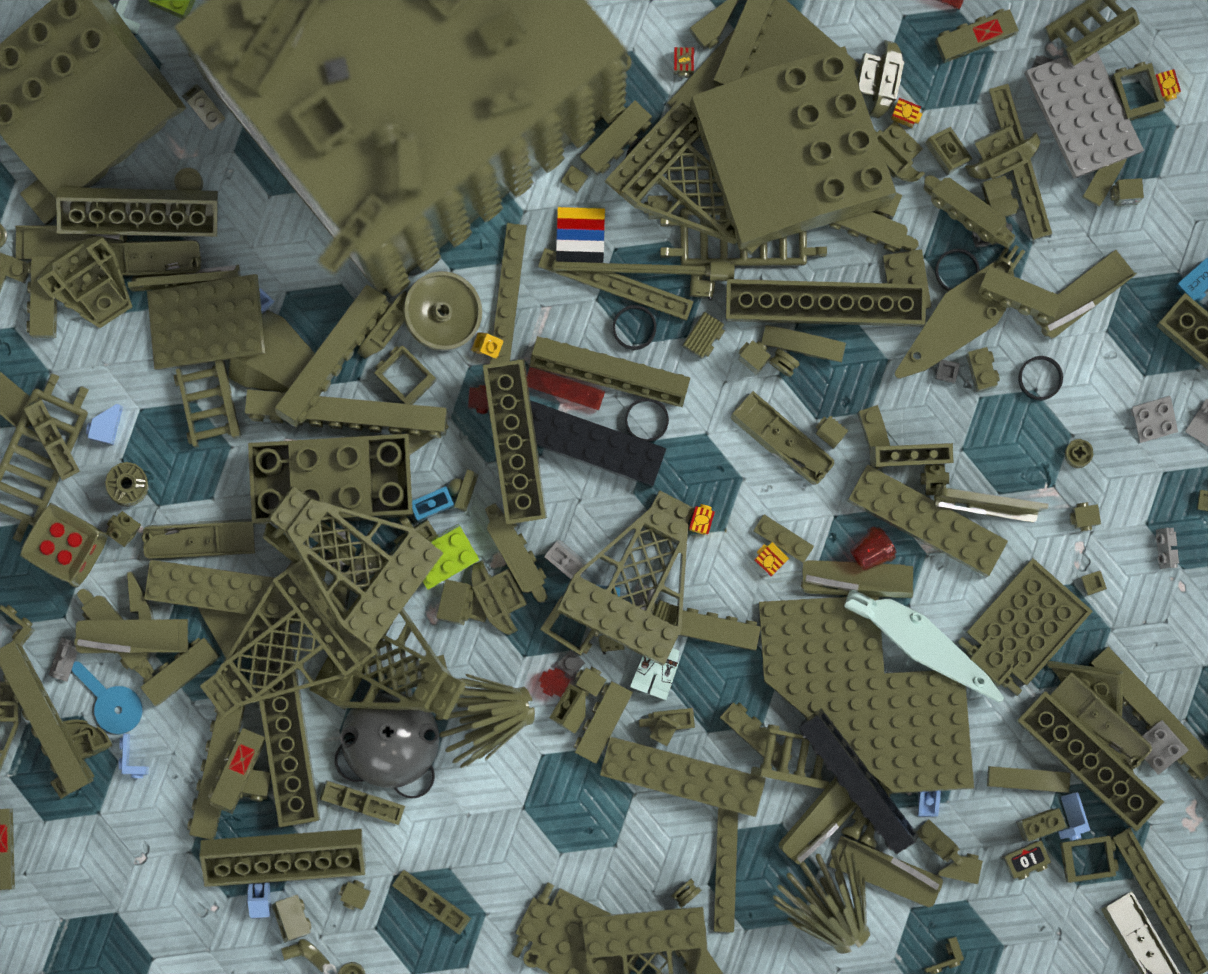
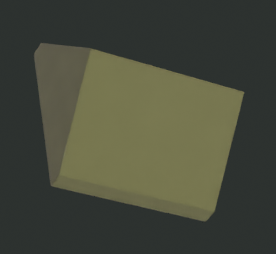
(948, 150)

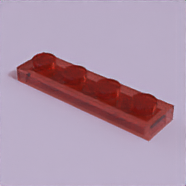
(565, 388)

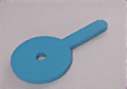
(108, 700)

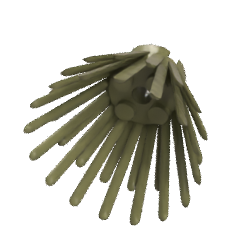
(499, 710)
(835, 923)

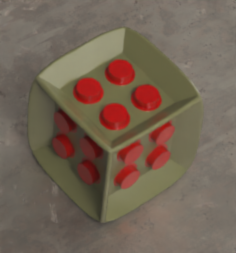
(64, 545)

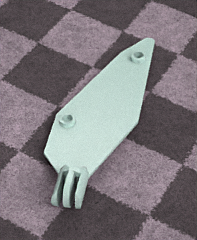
(923, 641)

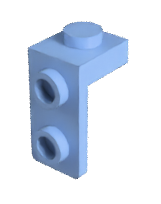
(135, 771)
(1075, 815)

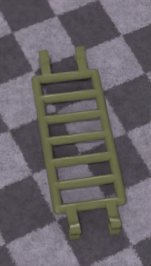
(682, 252)
(14, 448)

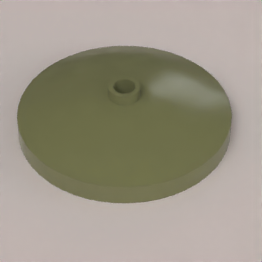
(454, 298)

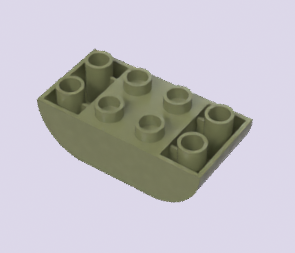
(347, 472)

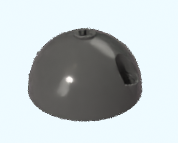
(390, 760)

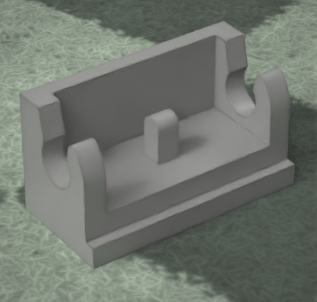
(565, 559)

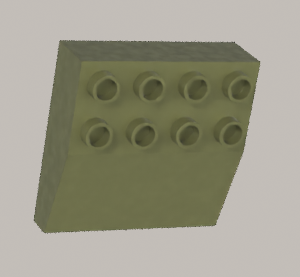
(79, 93)
(793, 148)

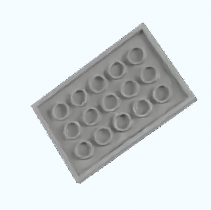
(1084, 113)

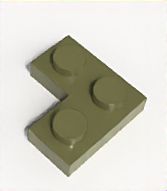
(13, 269)

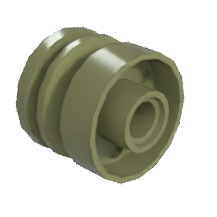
(127, 472)

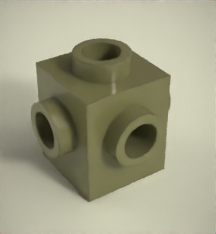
(934, 475)
(122, 528)

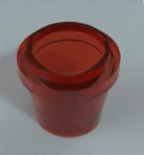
(873, 549)

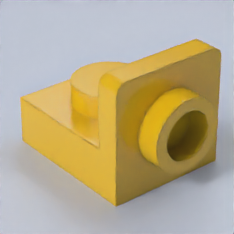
(487, 344)

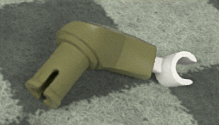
(310, 952)

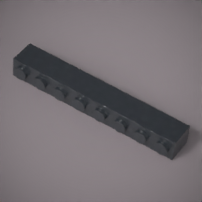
(858, 781)

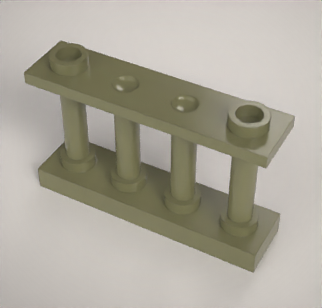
(1098, 38)
(228, 408)
(281, 543)
(782, 772)

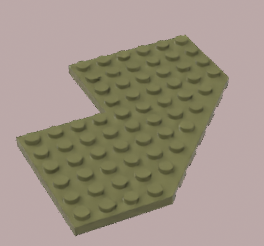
(900, 724)

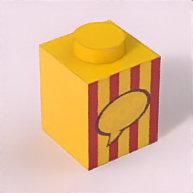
(1168, 85)
(906, 113)
(702, 519)
(771, 558)

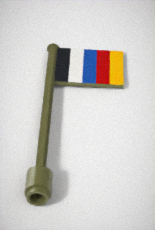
(582, 249)

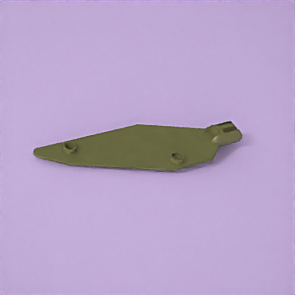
(957, 320)

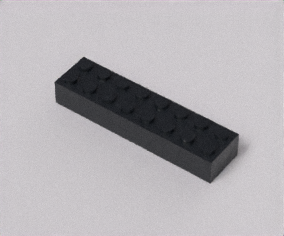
(596, 445)

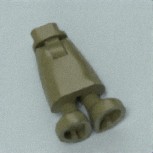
(855, 830)

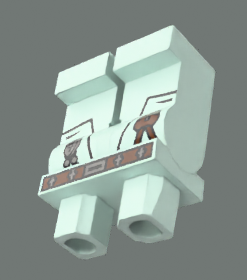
(663, 674)

